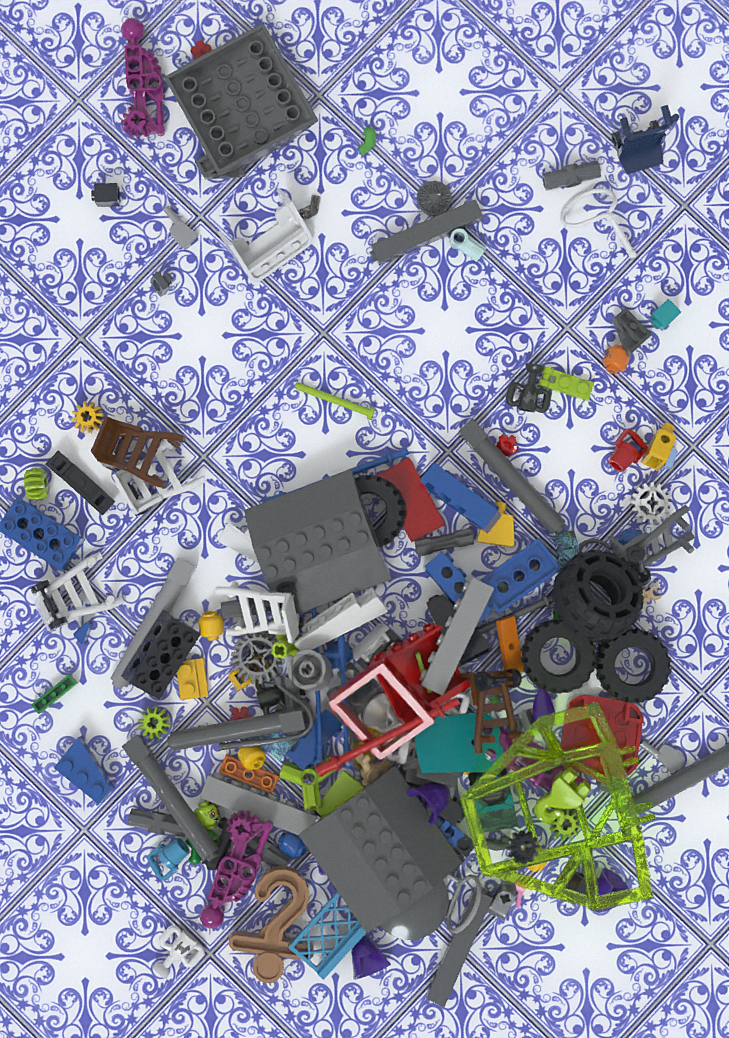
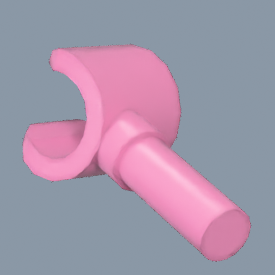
(518, 899)

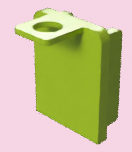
(340, 791)

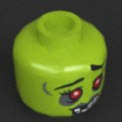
(208, 814)

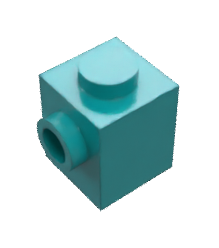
(664, 315)

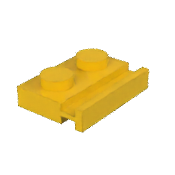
(192, 679)

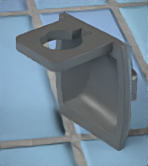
(363, 693)

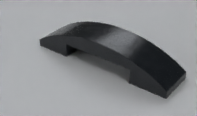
(80, 482)

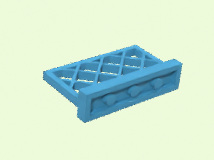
(341, 947)

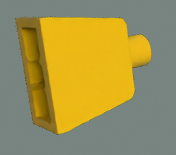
(659, 447)
(502, 532)

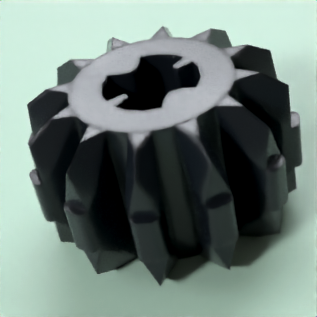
(525, 839)

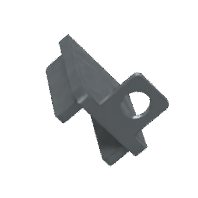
(415, 776)

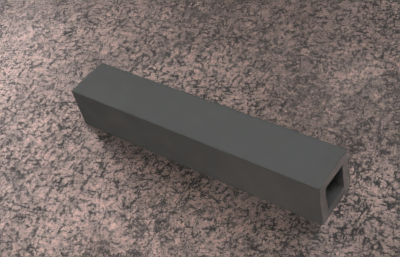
(426, 232)
(458, 949)

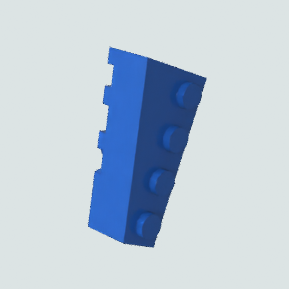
(460, 498)

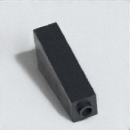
(440, 610)

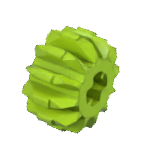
(36, 484)
(148, 718)
(568, 828)

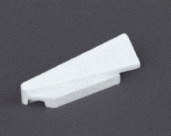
(238, 541)
(340, 619)

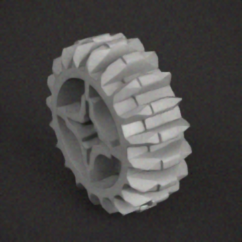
(248, 642)

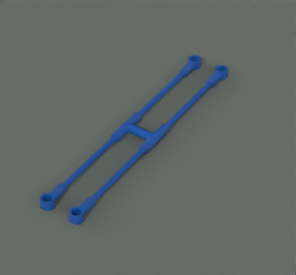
(341, 656)

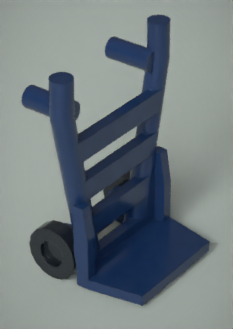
(642, 148)

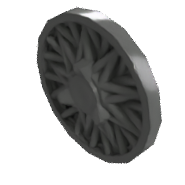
(434, 198)

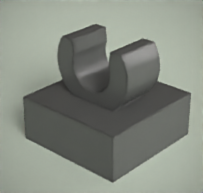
(161, 283)
(525, 719)

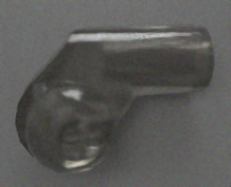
(311, 210)

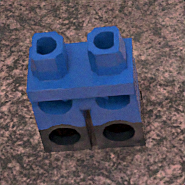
(456, 838)

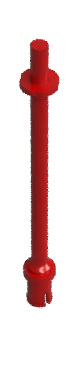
(335, 762)

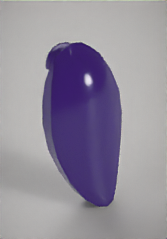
(542, 705)

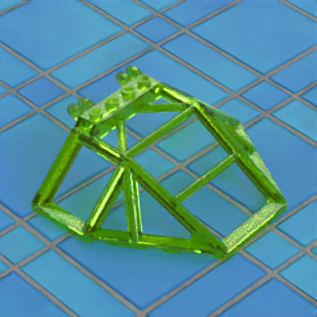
(581, 851)

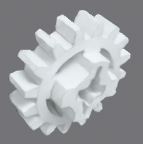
(651, 511)

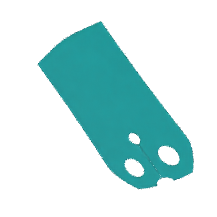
(448, 745)

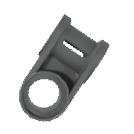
(502, 900)

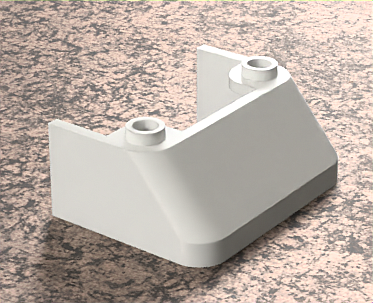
(274, 246)

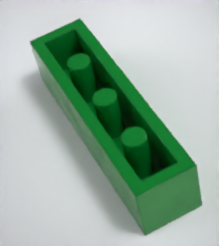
(54, 694)

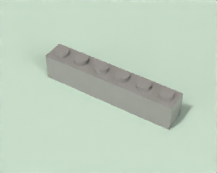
(456, 636)
(266, 807)

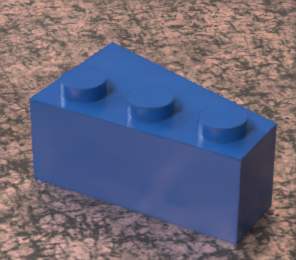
(304, 750)
(84, 771)

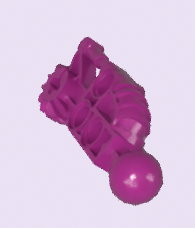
(145, 74)
(238, 879)

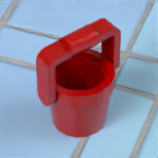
(625, 453)

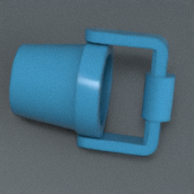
(171, 857)

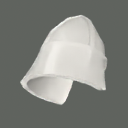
(379, 714)

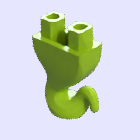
(563, 795)

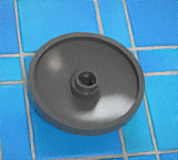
(420, 917)

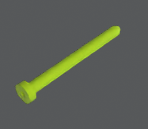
(336, 400)

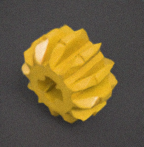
(93, 412)

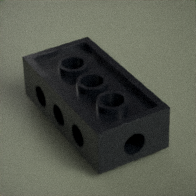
(160, 655)

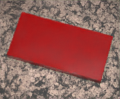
(422, 513)

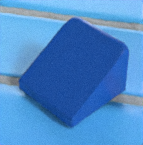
(83, 633)

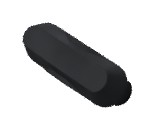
(224, 844)

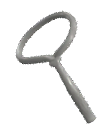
(459, 882)

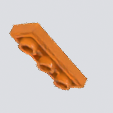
(509, 643)
(260, 779)

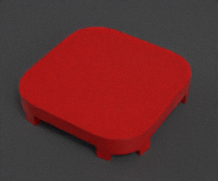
(623, 718)

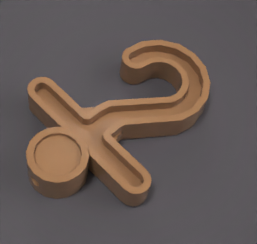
(269, 942)

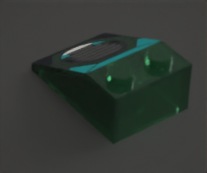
(496, 809)

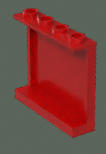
(404, 658)

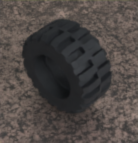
(394, 503)
(658, 672)
(552, 682)

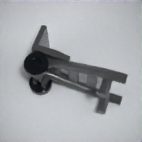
(635, 550)

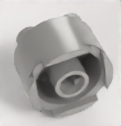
(304, 662)

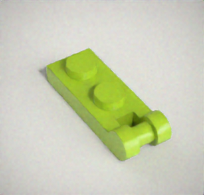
(566, 384)

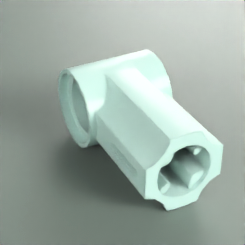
(469, 246)

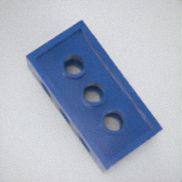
(28, 538)
(434, 570)
(531, 579)

